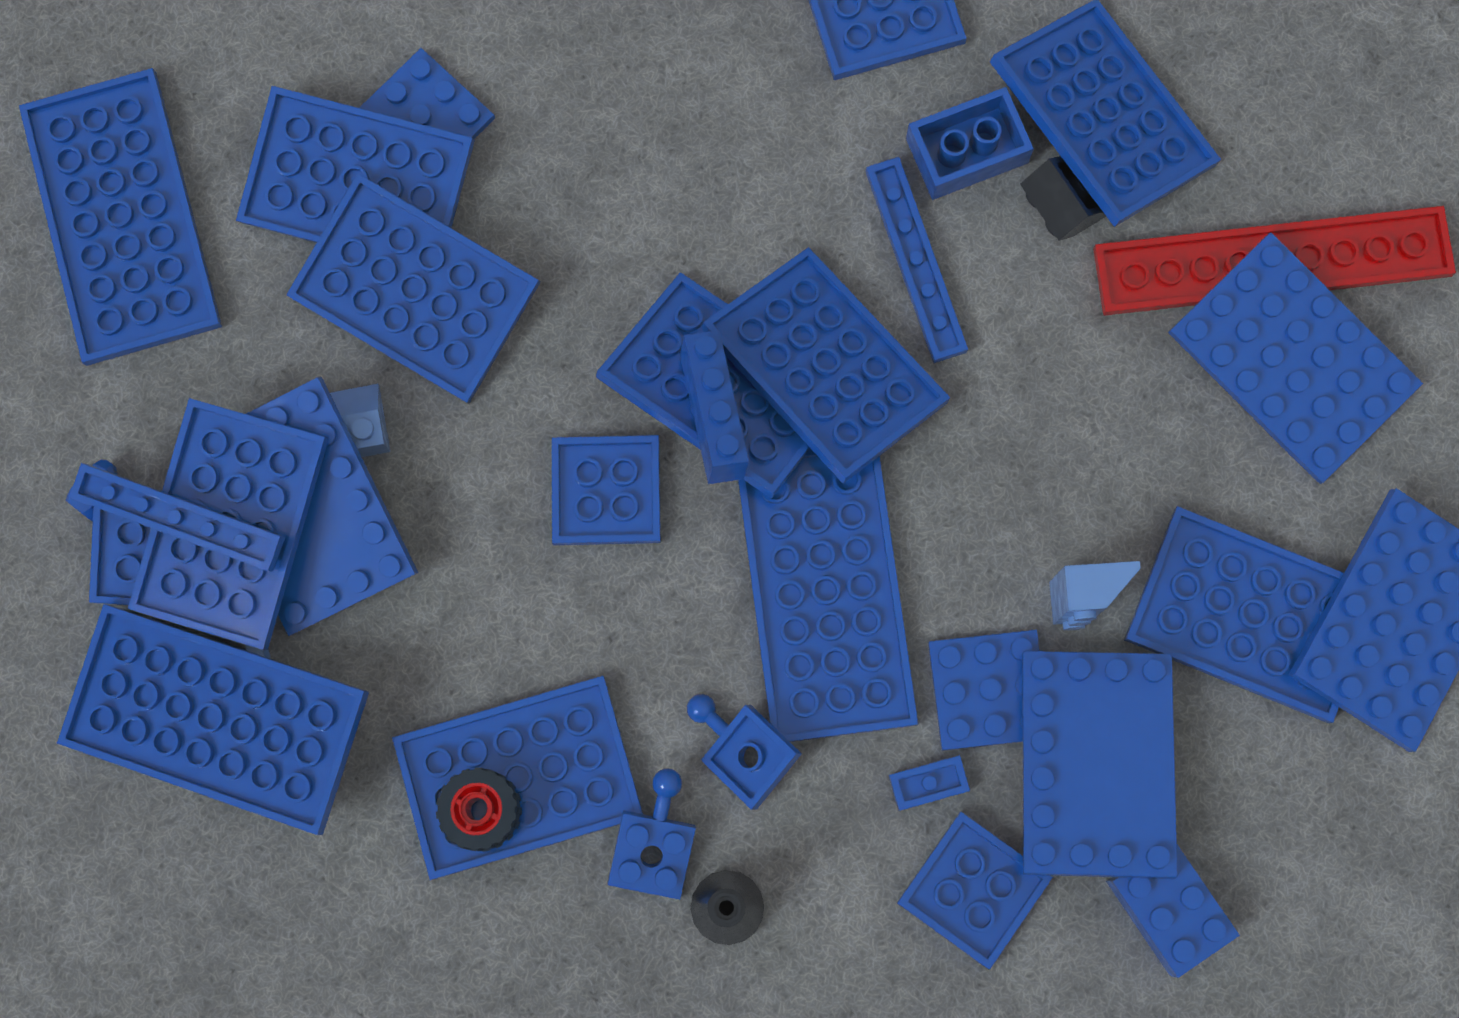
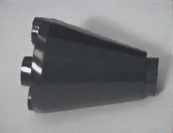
(746, 901)

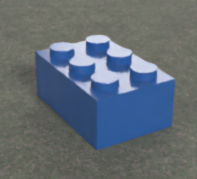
(969, 143)
(1175, 916)

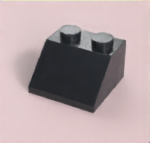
(1061, 199)

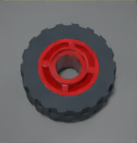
(456, 806)

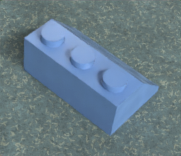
(364, 418)
(1087, 590)

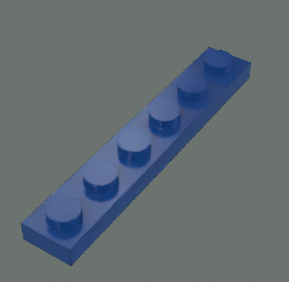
(916, 260)
(177, 517)

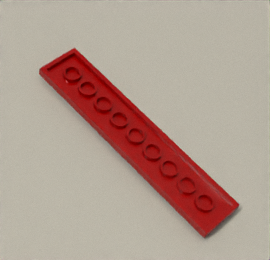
(1336, 250)

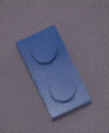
(929, 783)

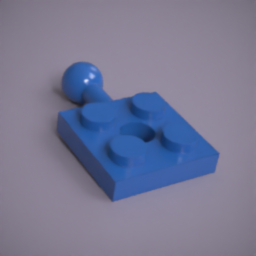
(726, 755)
(641, 831)

